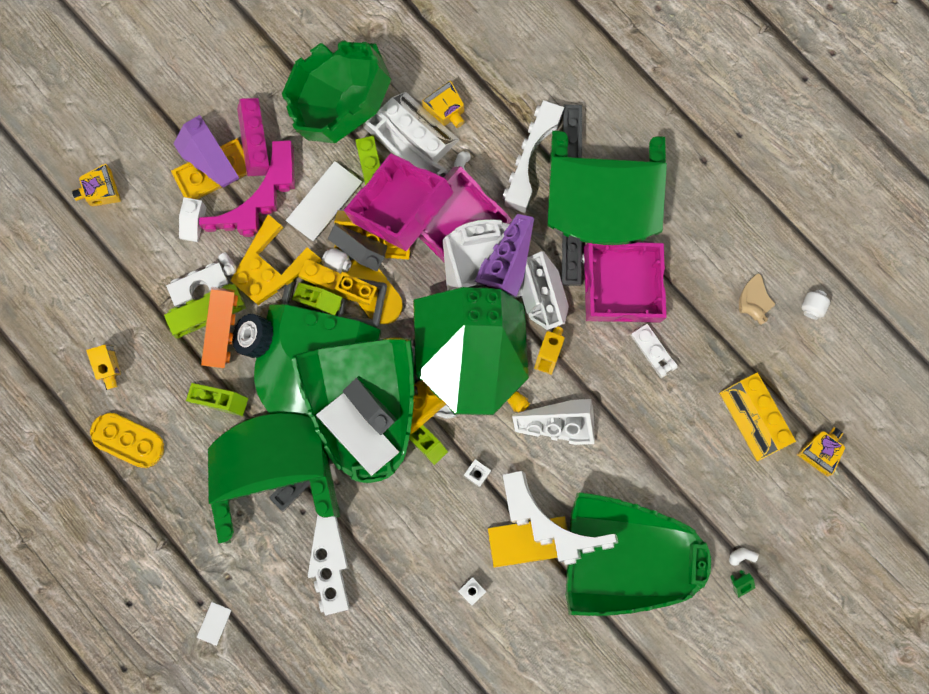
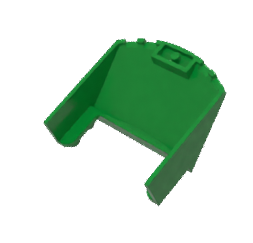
(604, 197)
(266, 456)

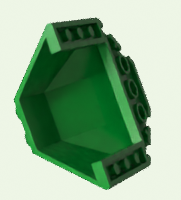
(471, 348)

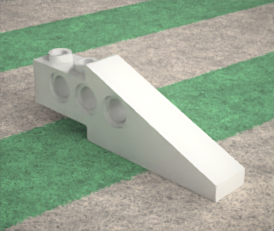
(328, 537)

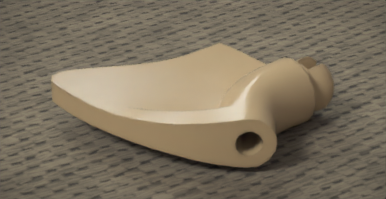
(755, 300)

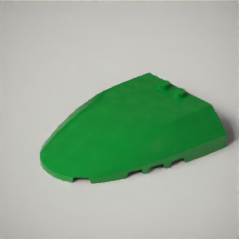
(384, 369)
(648, 569)

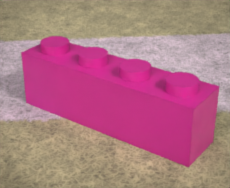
(253, 137)

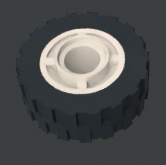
(252, 335)

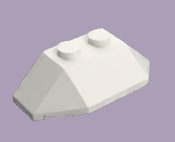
(550, 292)

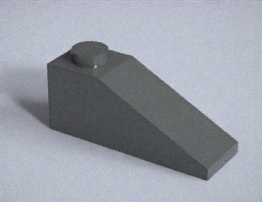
(358, 246)
(369, 406)

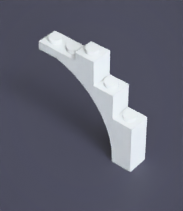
(524, 508)

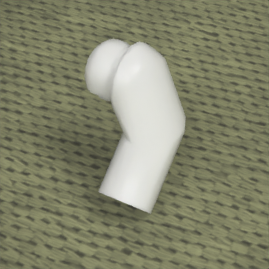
(742, 554)

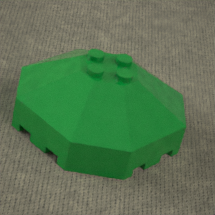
(336, 90)

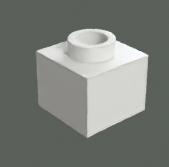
(477, 466)
(472, 583)

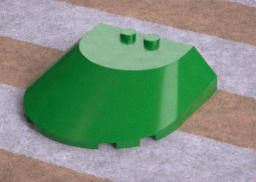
(294, 333)

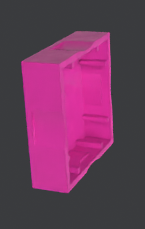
(399, 201)
(464, 206)
(625, 282)

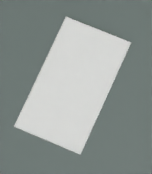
(214, 623)

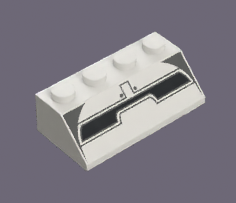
(419, 126)

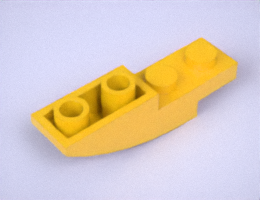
(337, 283)

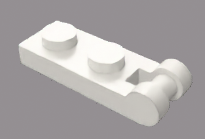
(653, 350)

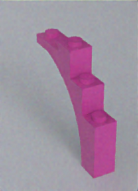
(264, 200)

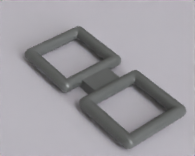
(382, 287)

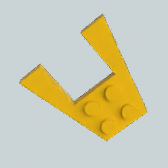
(259, 278)

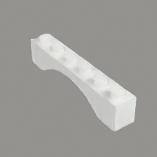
(396, 143)
(520, 191)

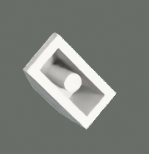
(189, 219)

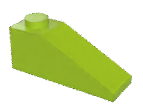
(317, 298)
(217, 399)
(428, 444)

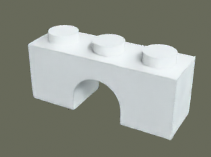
(183, 289)

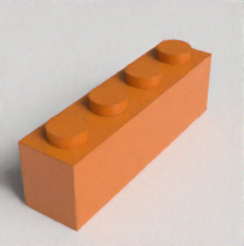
(218, 326)

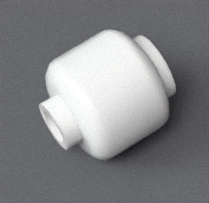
(336, 260)
(815, 304)

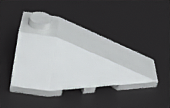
(565, 421)

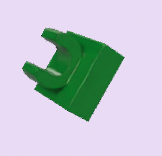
(744, 584)

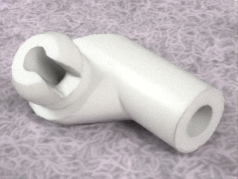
(461, 159)
(229, 266)

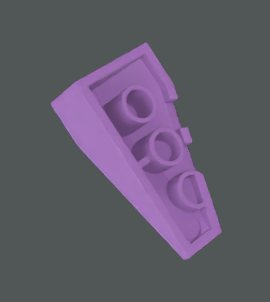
(201, 149)
(508, 261)

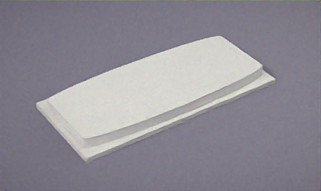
(323, 201)
(357, 434)

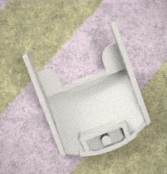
(468, 248)

